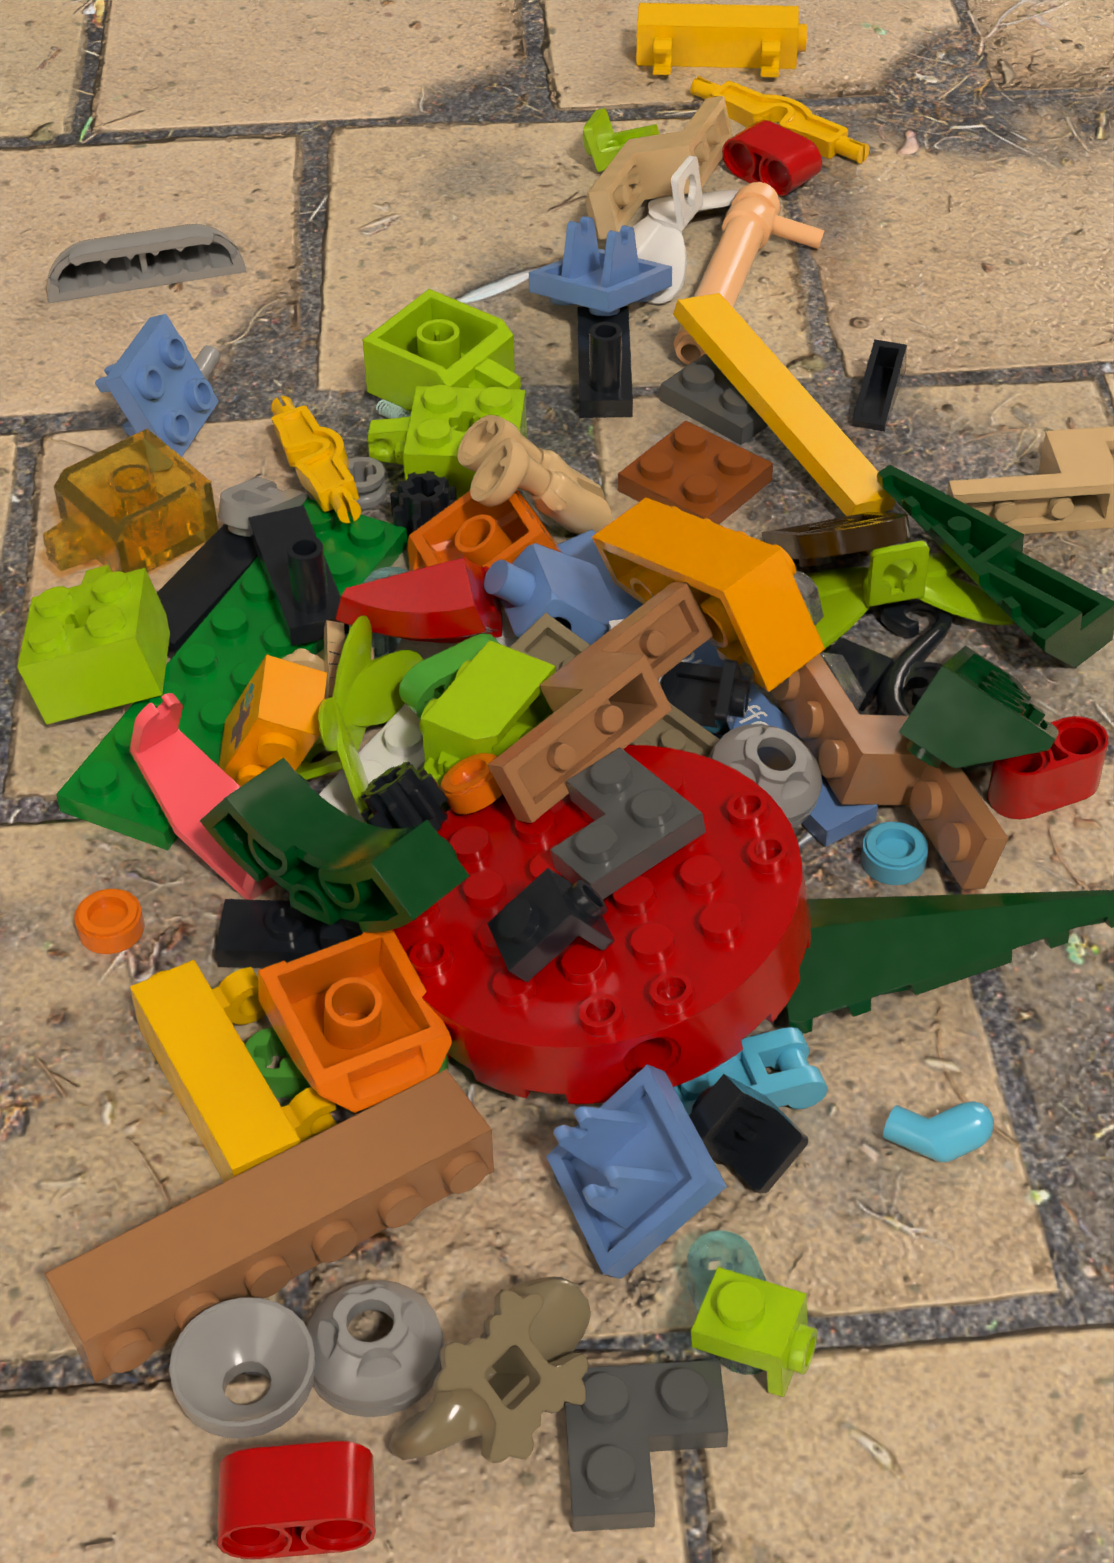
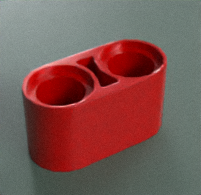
(772, 156)
(1051, 778)
(296, 1500)

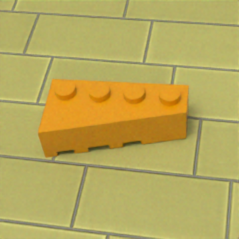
(737, 581)

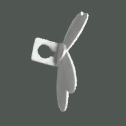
(660, 233)

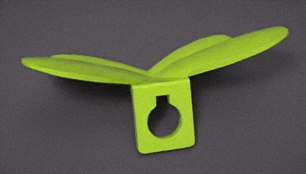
(895, 576)
(362, 697)

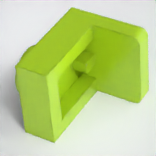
(603, 143)
(756, 1326)

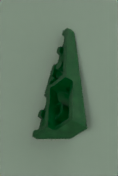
(1047, 605)
(925, 942)

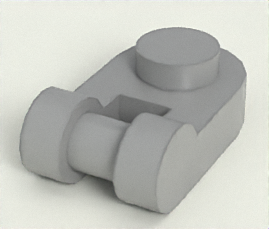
(253, 499)

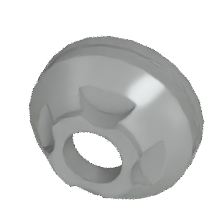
(792, 789)
(239, 1339)
(380, 1374)

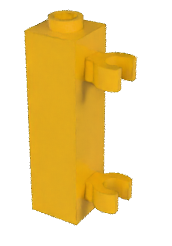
(719, 36)
(213, 1071)

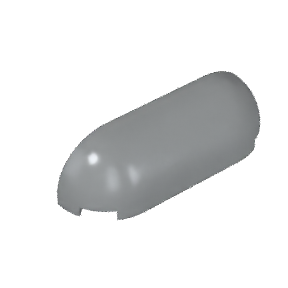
(142, 261)

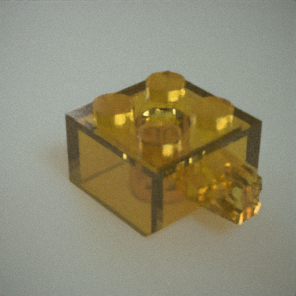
(130, 507)

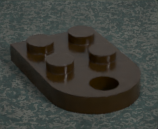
(822, 540)

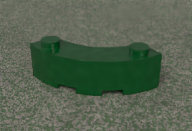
(329, 858)

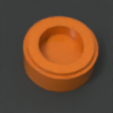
(471, 784)
(109, 921)

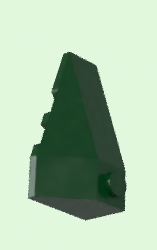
(975, 716)

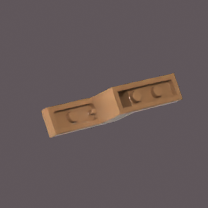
(601, 700)
(870, 765)

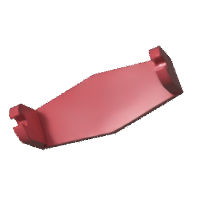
(187, 788)

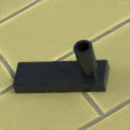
(604, 365)
(296, 572)

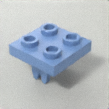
(597, 276)
(160, 386)
(633, 1171)

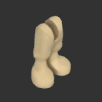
(510, 462)

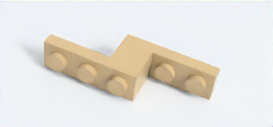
(647, 164)
(1068, 493)

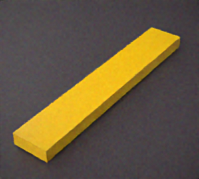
(783, 404)

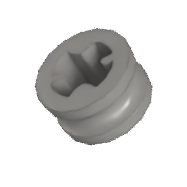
(369, 480)

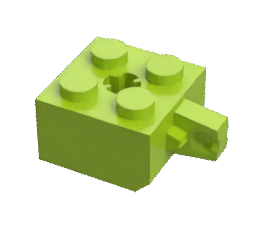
(437, 344)
(436, 427)
(95, 644)
(484, 708)

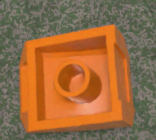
(478, 533)
(355, 1020)

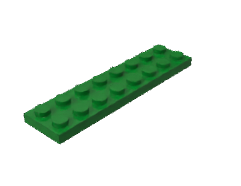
(213, 673)

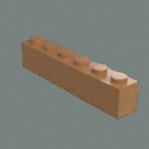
(271, 1223)

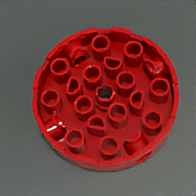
(695, 958)

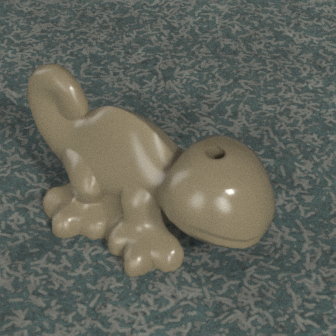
(506, 1376)

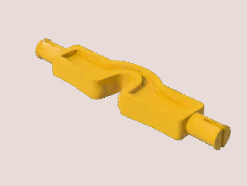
(750, 106)
(317, 457)

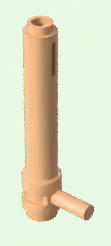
(745, 232)

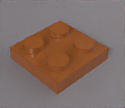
(696, 473)

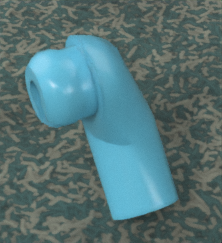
(943, 1135)

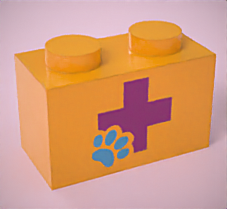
(273, 719)

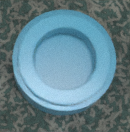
(894, 853)

